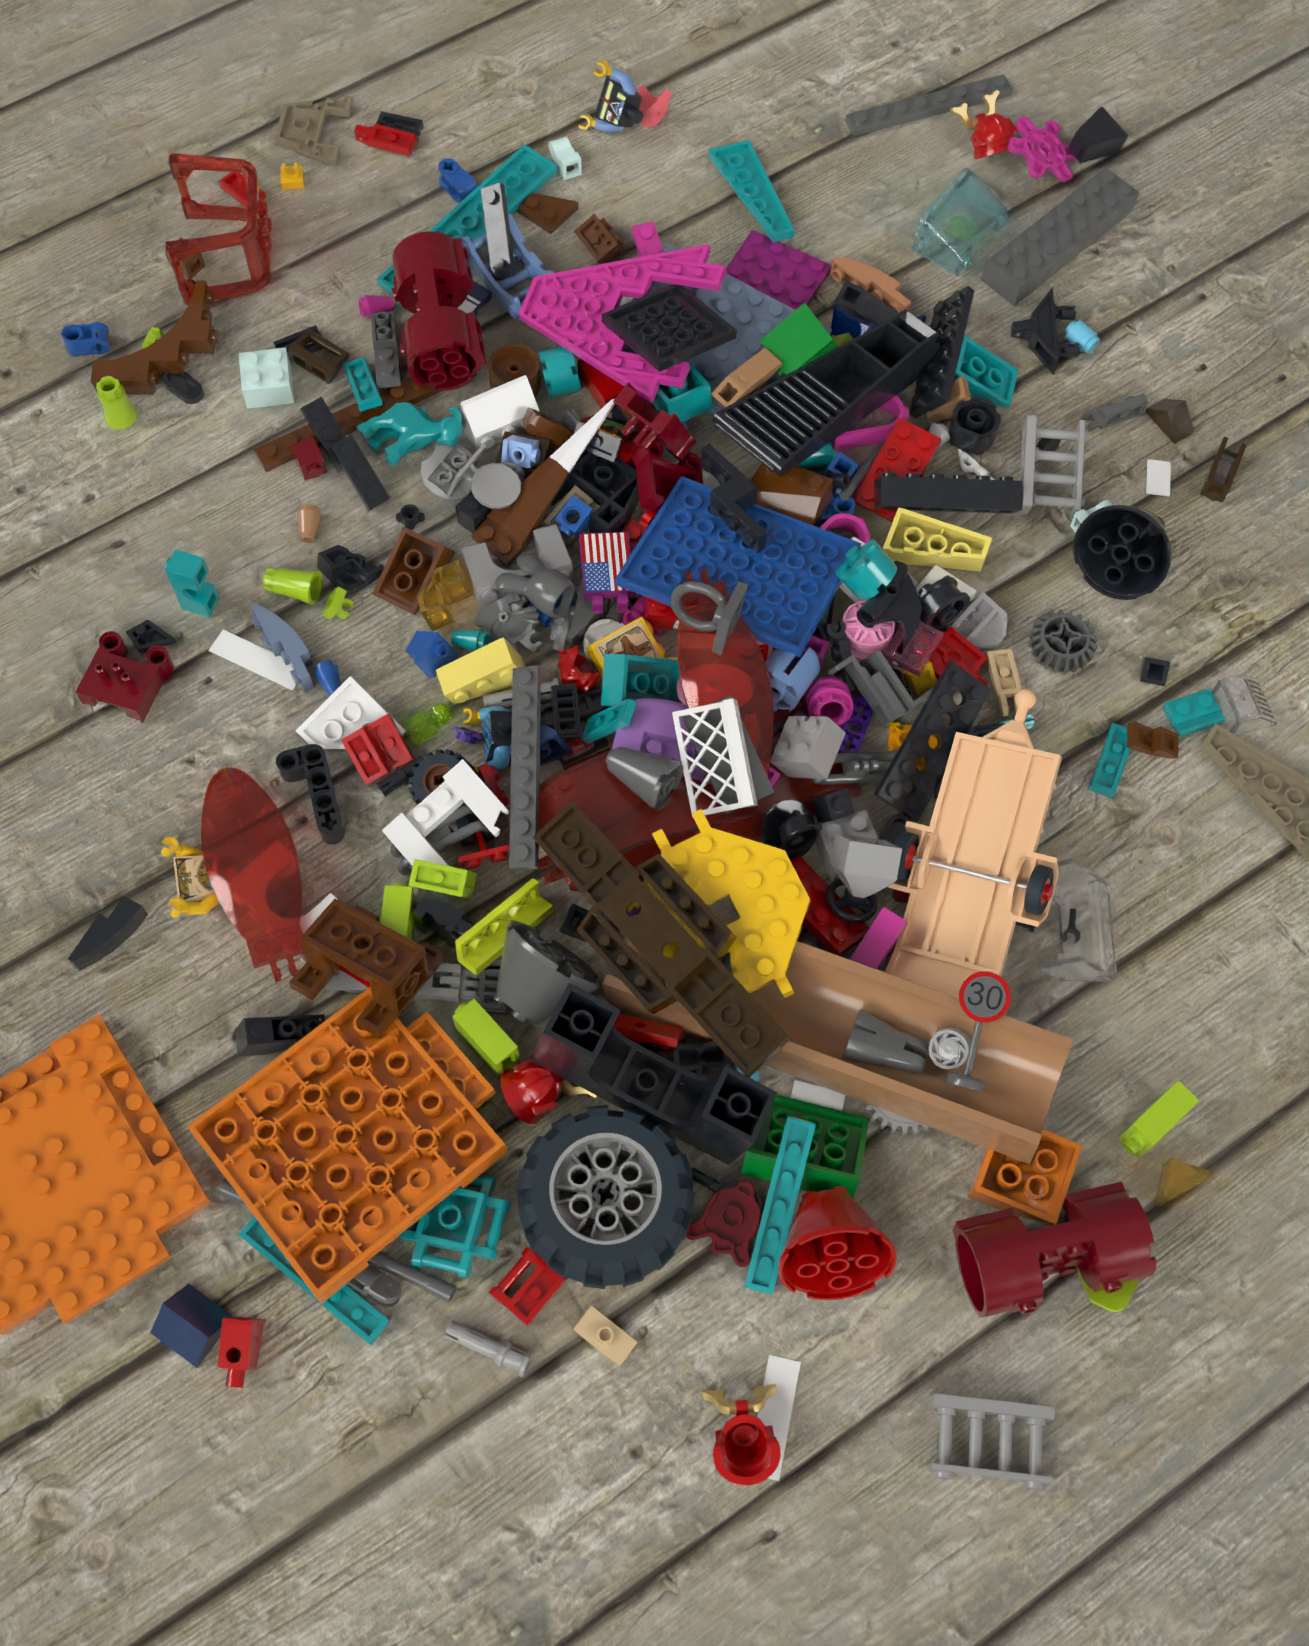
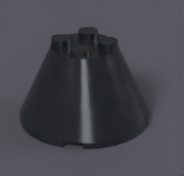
(1123, 551)

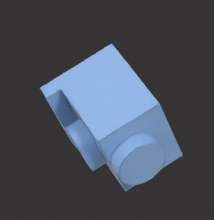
(528, 447)

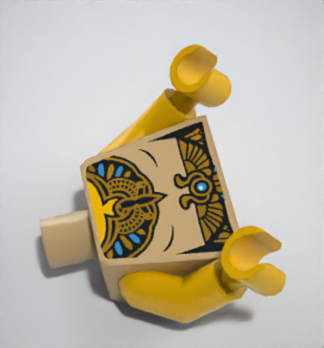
(192, 881)

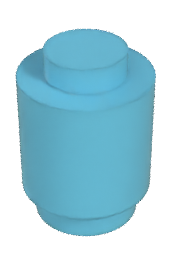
(1083, 334)

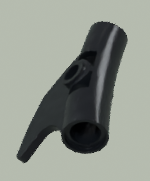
(894, 603)

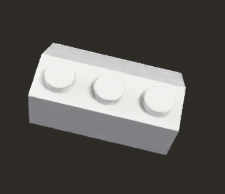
(497, 411)

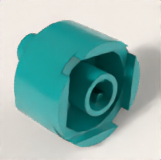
(560, 372)
(866, 570)

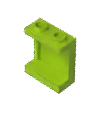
(443, 879)

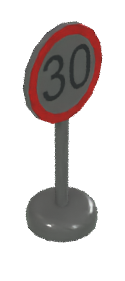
(984, 999)

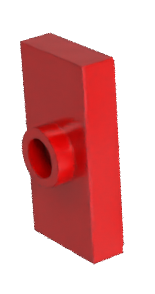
(235, 186)

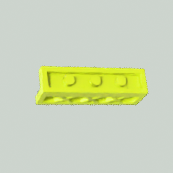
(488, 944)

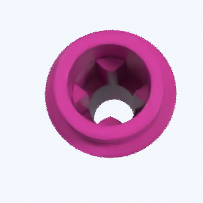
(374, 304)

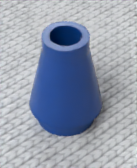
(328, 676)

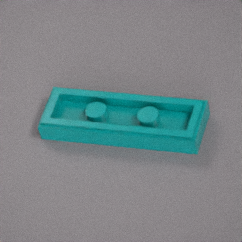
(362, 384)
(609, 720)
(1111, 762)

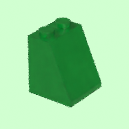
(798, 340)

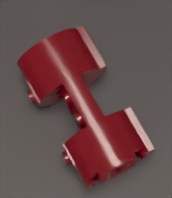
(431, 282)
(1006, 1263)

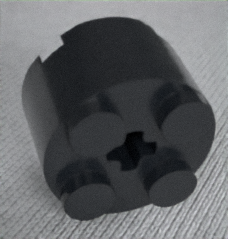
(974, 425)

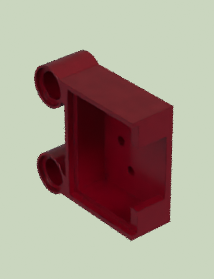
(653, 424)
(658, 476)
(124, 681)

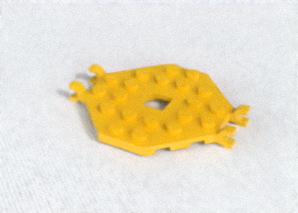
(761, 888)

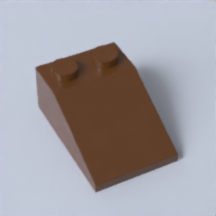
(410, 569)

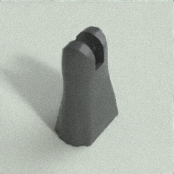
(885, 1045)

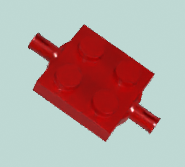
(960, 651)

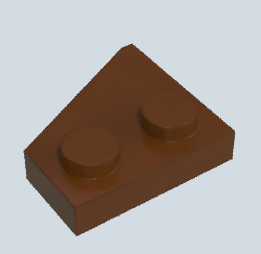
(547, 211)

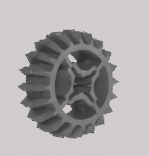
(1070, 635)

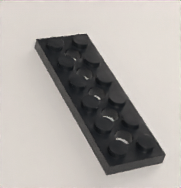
(937, 379)
(917, 741)

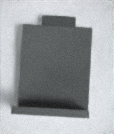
(880, 686)

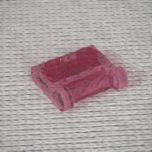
(917, 651)

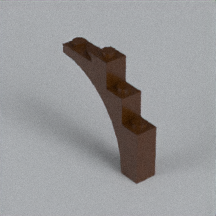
(170, 353)

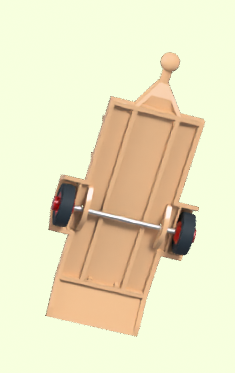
(978, 855)

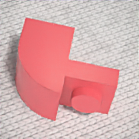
(653, 108)

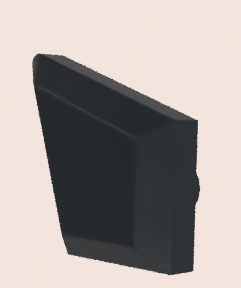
(148, 635)

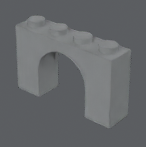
(483, 571)

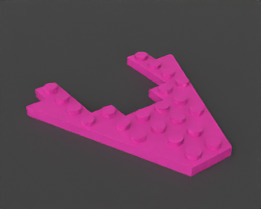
(571, 306)

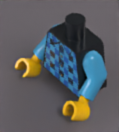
(495, 733)

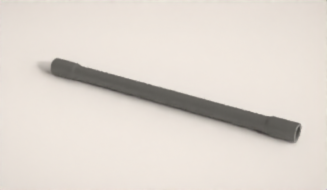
(431, 1284)

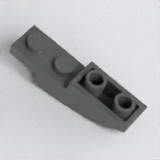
(385, 349)

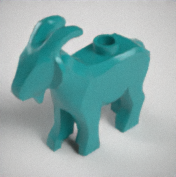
(412, 429)

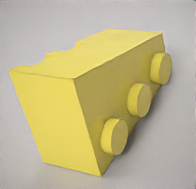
(480, 672)

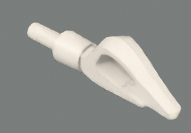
(973, 466)

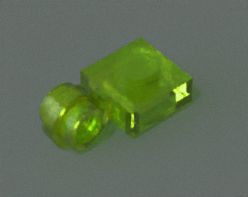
(422, 727)

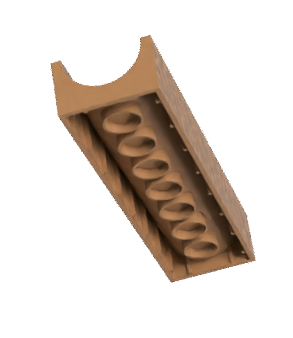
(1011, 1057)

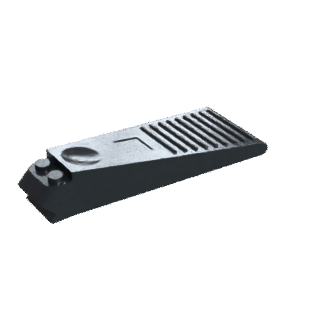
(830, 394)

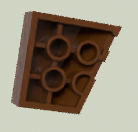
(796, 494)

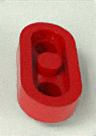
(490, 777)

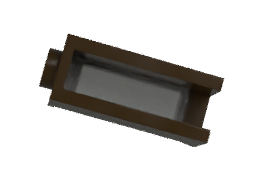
(1222, 472)

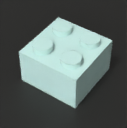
(266, 378)

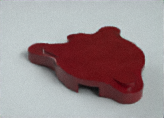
(730, 1221)

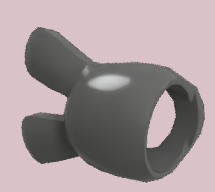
(541, 588)

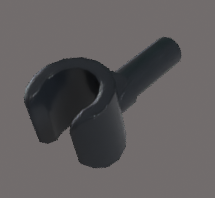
(1072, 927)

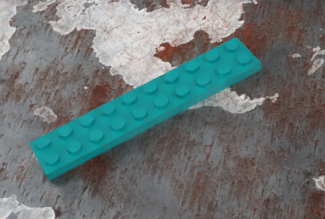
(521, 175)

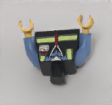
(617, 103)

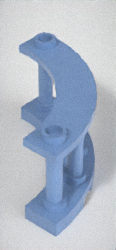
(530, 261)

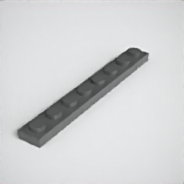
(925, 105)
(525, 768)

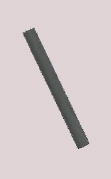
(861, 473)

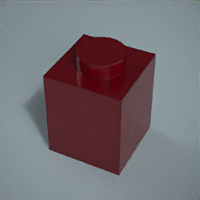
(309, 458)

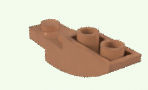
(872, 280)

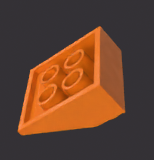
(1029, 1189)

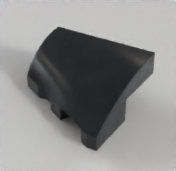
(347, 569)

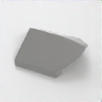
(982, 623)

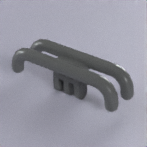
(857, 768)
(444, 835)

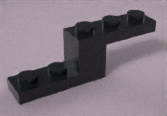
(344, 453)
(733, 498)

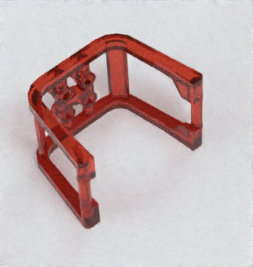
(253, 237)

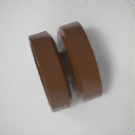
(514, 362)

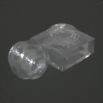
(558, 632)

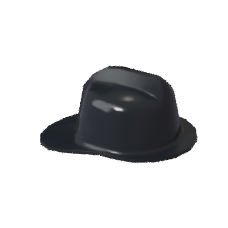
(798, 834)

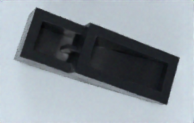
(108, 933)

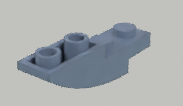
(284, 642)

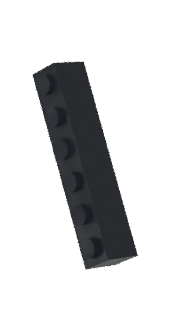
(947, 494)

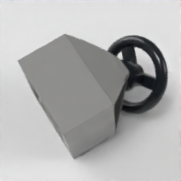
(864, 868)

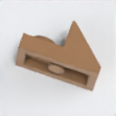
(959, 392)

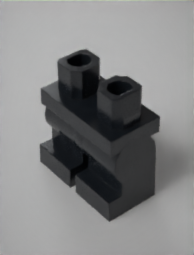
(442, 918)

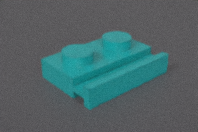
(1193, 712)

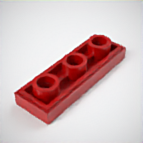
(643, 1030)

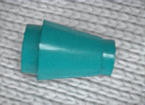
(470, 639)

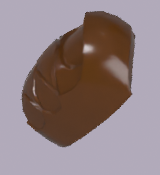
(545, 427)

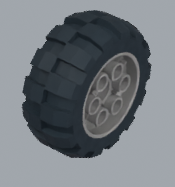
(608, 1253)

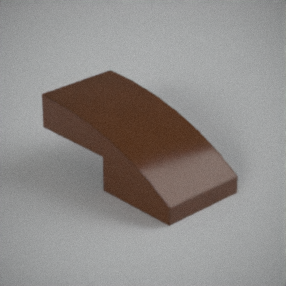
(1151, 741)

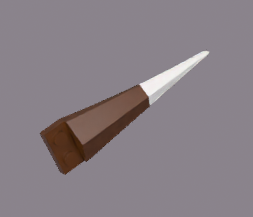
(511, 528)

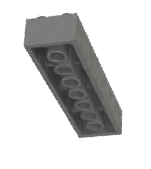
(1059, 236)

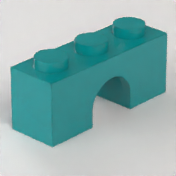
(187, 579)

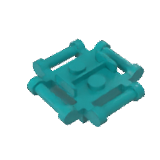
(456, 1227)

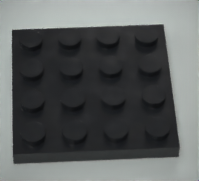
(669, 326)

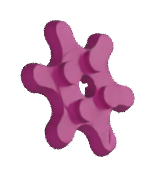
(1038, 143)

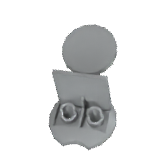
(491, 485)

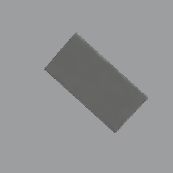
(760, 780)

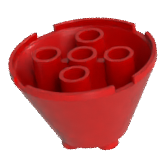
(834, 1248)

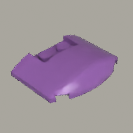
(654, 732)

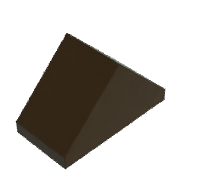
(1172, 418)

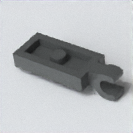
(1116, 413)

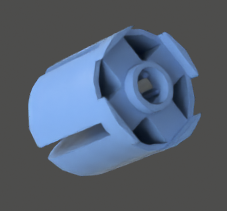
(794, 685)

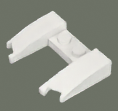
(460, 786)

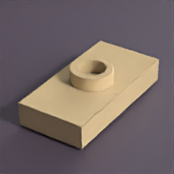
(605, 1336)

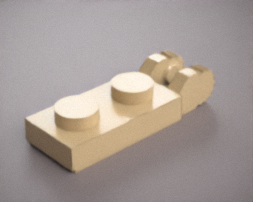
(1003, 677)

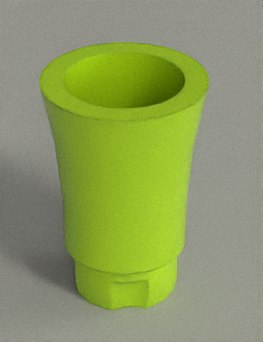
(116, 406)
(294, 583)

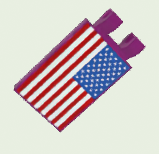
(601, 562)

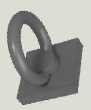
(726, 614)

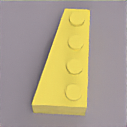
(932, 542)

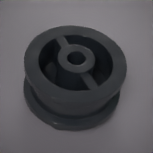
(942, 602)

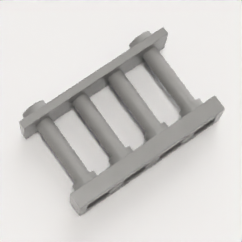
(1031, 454)
(1006, 1414)

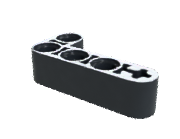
(319, 794)

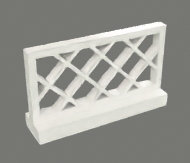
(737, 752)

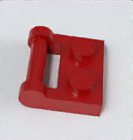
(533, 1293)

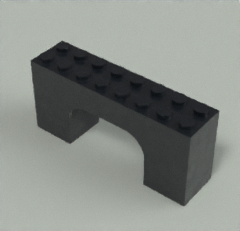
(706, 1112)

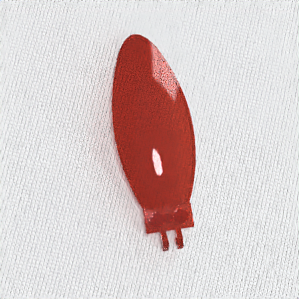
(736, 672)
(253, 867)

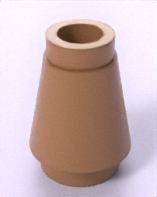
(308, 522)

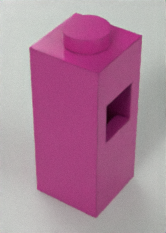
(879, 939)

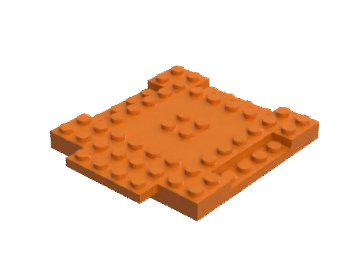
(351, 1140)
(83, 1178)

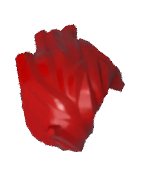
(576, 670)

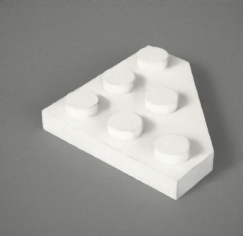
(342, 715)

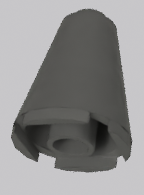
(646, 774)

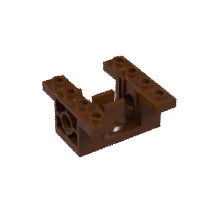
(371, 951)

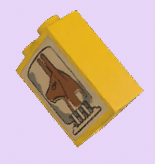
(631, 639)

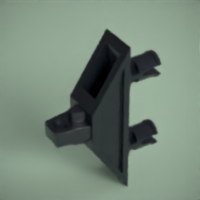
(1041, 332)

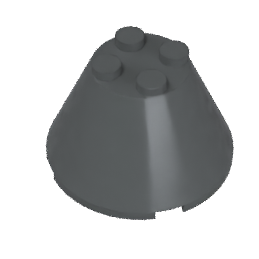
(537, 973)

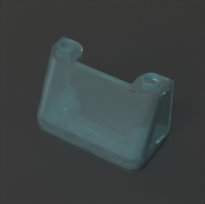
(958, 222)

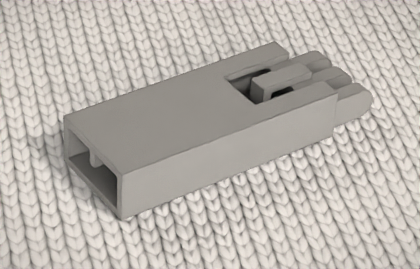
(459, 981)

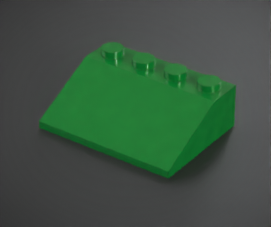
(834, 1151)

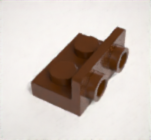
(598, 240)

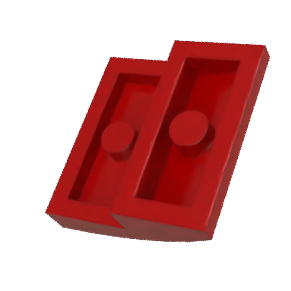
(377, 749)

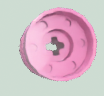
(865, 640)

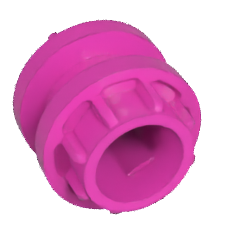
(830, 699)

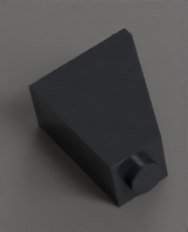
(1097, 137)

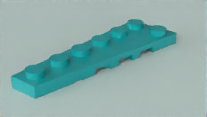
(750, 182)

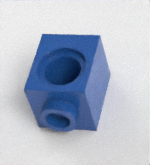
(574, 506)

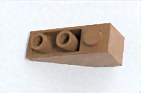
(746, 378)

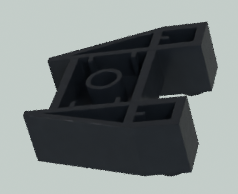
(608, 485)

